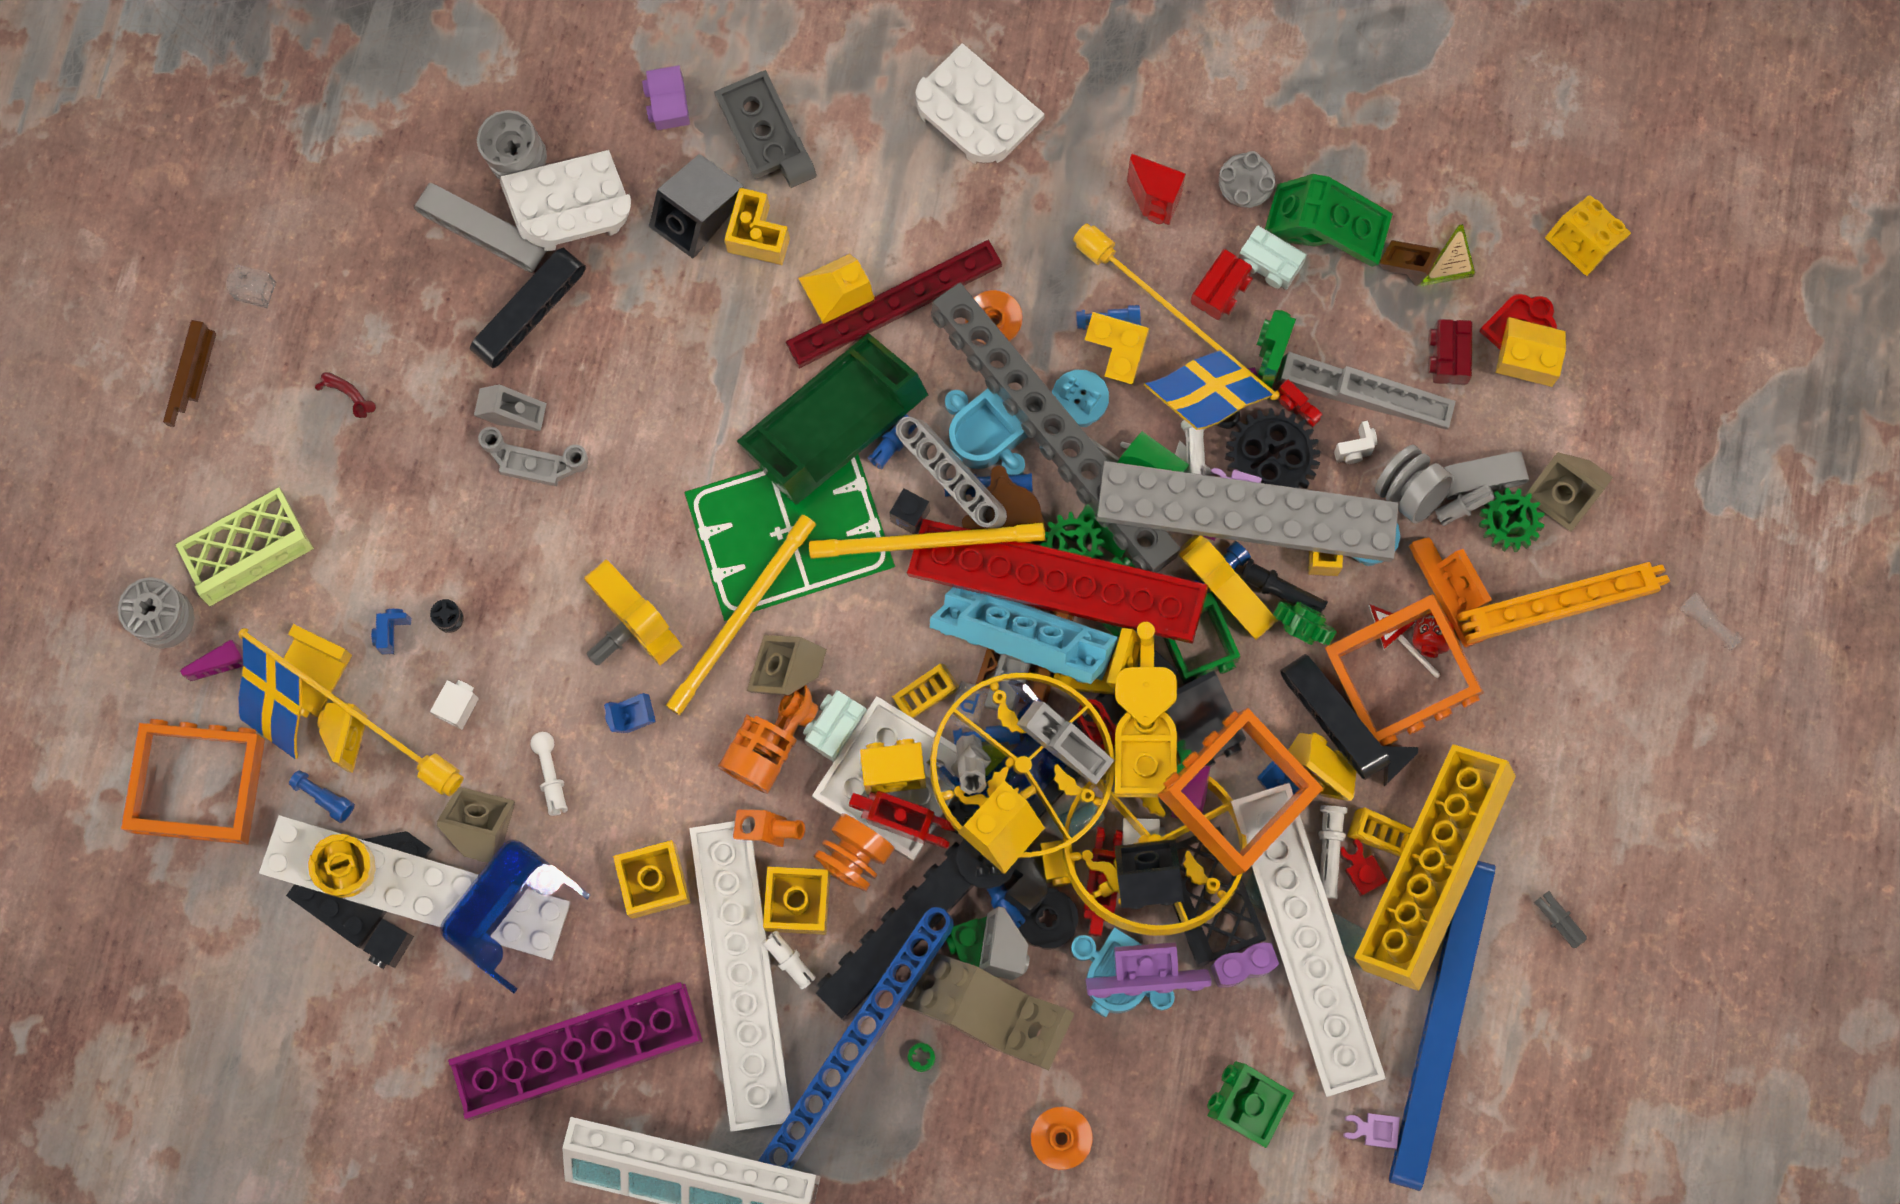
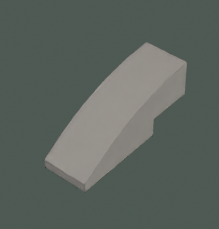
(1065, 741)

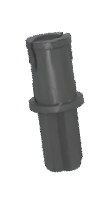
(609, 644)
(1561, 920)

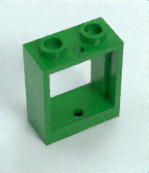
(1223, 664)

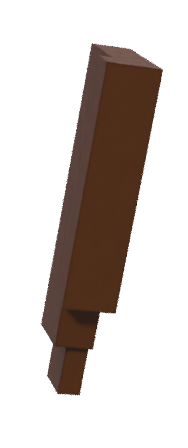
(191, 370)

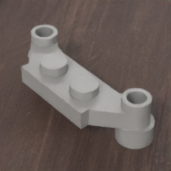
(532, 464)

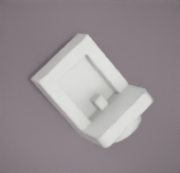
(1354, 450)

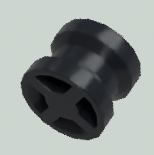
(444, 610)
(960, 812)

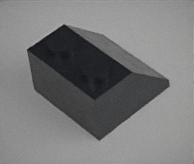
(1148, 874)

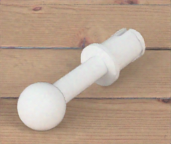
(542, 744)

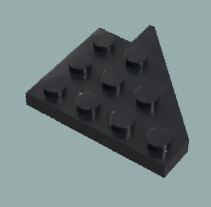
(346, 917)

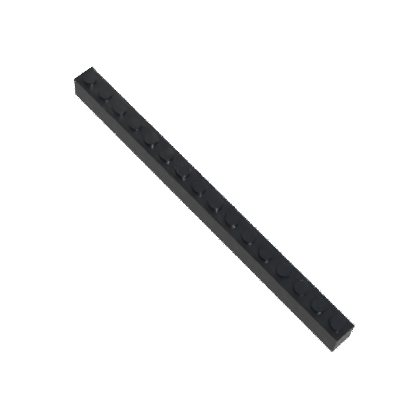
(941, 889)

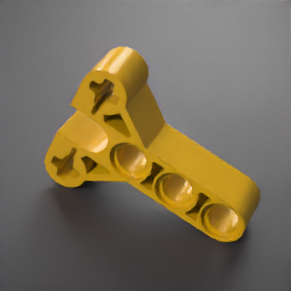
(1227, 585)
(634, 612)

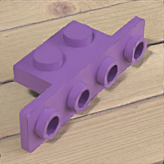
(1147, 969)

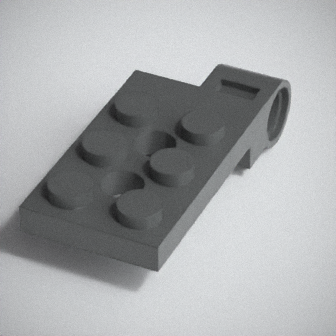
(779, 148)

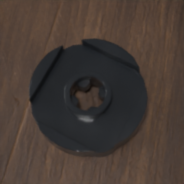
(1061, 930)

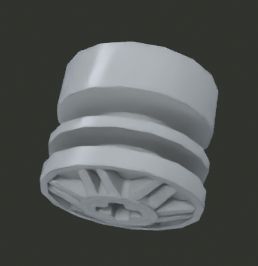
(503, 136)
(1414, 483)
(167, 624)

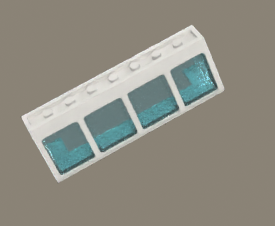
(675, 1171)

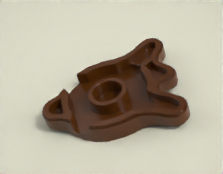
(1018, 501)

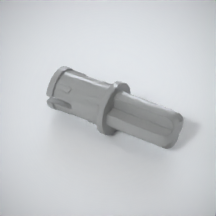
(1464, 505)

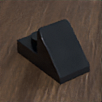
(1399, 759)

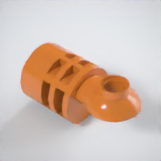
(768, 739)

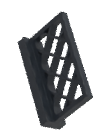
(1196, 937)

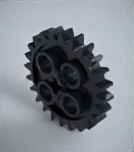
(1257, 434)

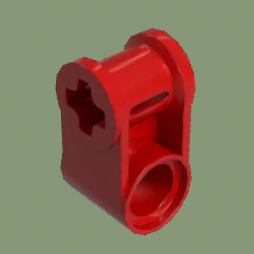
(1090, 728)

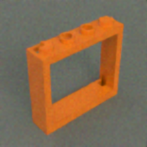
(1385, 626)
(247, 792)
(1201, 827)

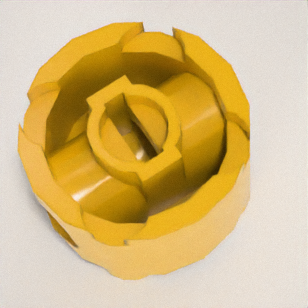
(342, 866)

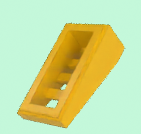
(947, 677)
(1358, 823)

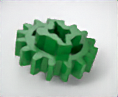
(1521, 526)
(1081, 533)
(1304, 623)

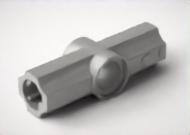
(971, 764)

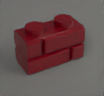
(1451, 351)

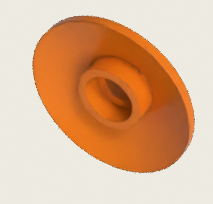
(1004, 308)
(1078, 1138)

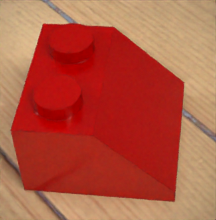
(1155, 188)

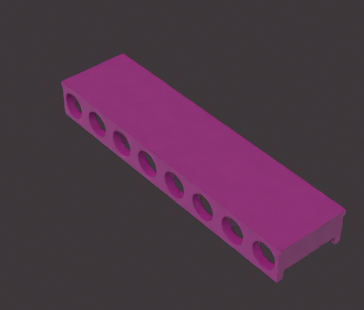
(575, 1051)

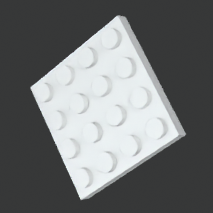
(884, 725)

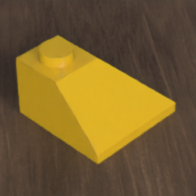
(837, 288)
(341, 734)

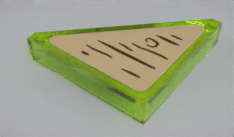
(1453, 261)

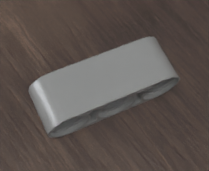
(1495, 471)

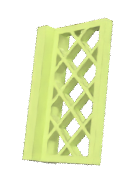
(249, 567)

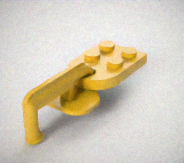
(1145, 752)

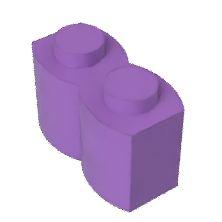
(667, 98)
(1252, 963)

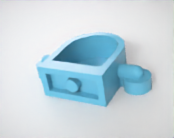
(984, 432)
(1103, 965)

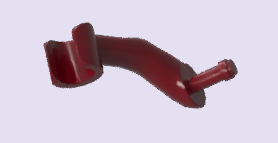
(360, 406)

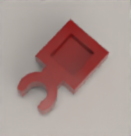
(1293, 399)
(1364, 872)

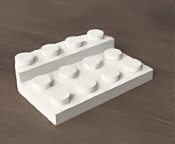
(976, 107)
(567, 200)

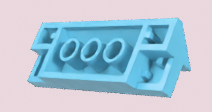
(1026, 634)

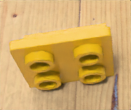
(1587, 234)

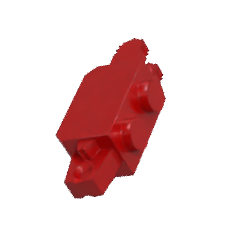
(901, 817)
(1096, 878)

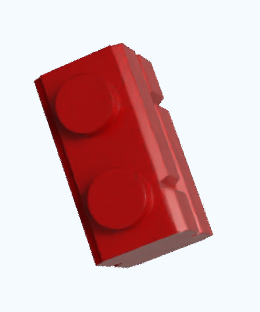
(1222, 284)

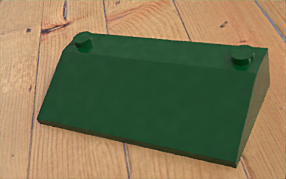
(833, 418)

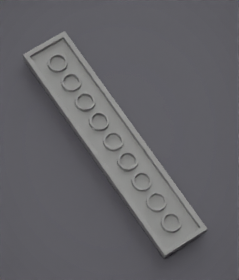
(1247, 511)

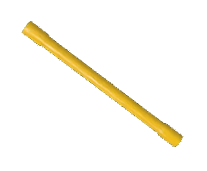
(836, 547)
(687, 689)

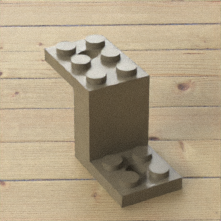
(990, 1010)

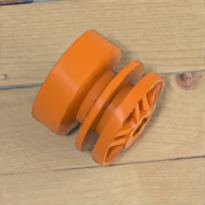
(854, 852)

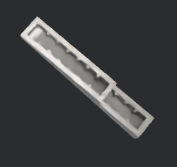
(1365, 390)

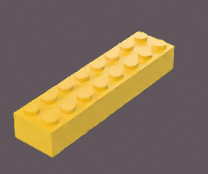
(1435, 867)

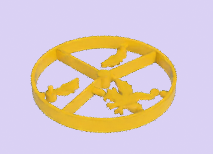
(1023, 764)
(1192, 868)

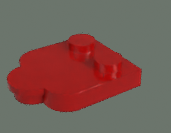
(1521, 307)

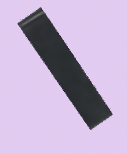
(527, 307)
(1335, 717)

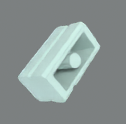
(1272, 258)
(834, 726)

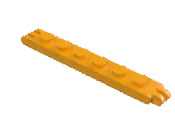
(1562, 601)

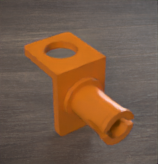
(768, 827)

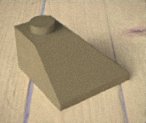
(1568, 488)
(785, 665)
(476, 823)

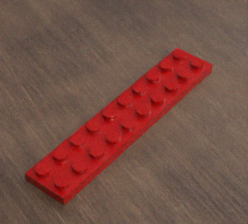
(1064, 583)

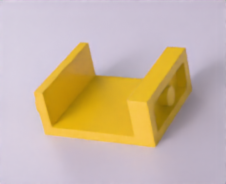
(1124, 656)
(319, 661)

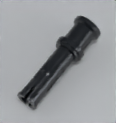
(1270, 582)

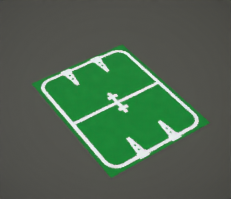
(749, 518)

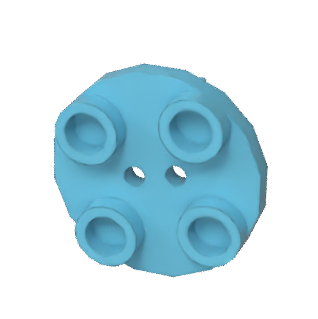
(1091, 405)

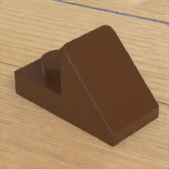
(1409, 259)

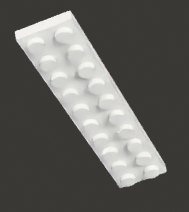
(417, 888)
(1310, 948)
(740, 977)

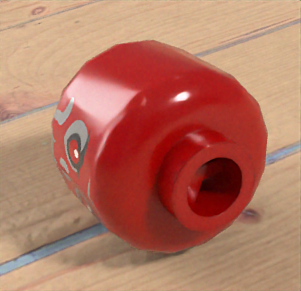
(1428, 637)

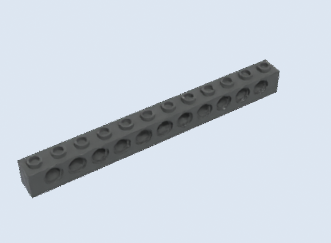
(959, 303)

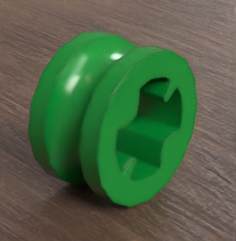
(926, 1049)

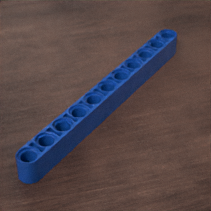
(1441, 1032)
(864, 1042)

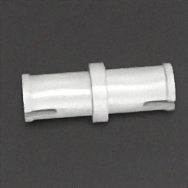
(788, 960)

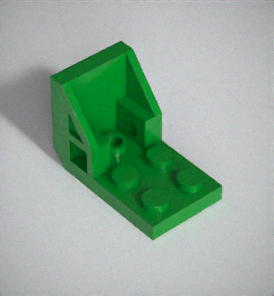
(1323, 211)

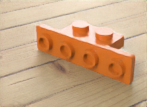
(1452, 581)

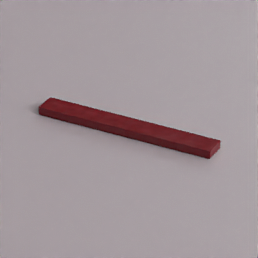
(893, 304)

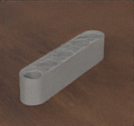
(478, 227)
(938, 467)

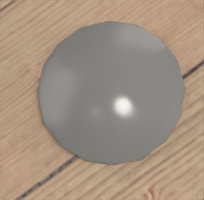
(1246, 180)

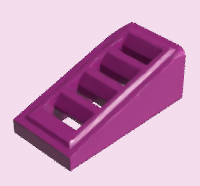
(222, 659)

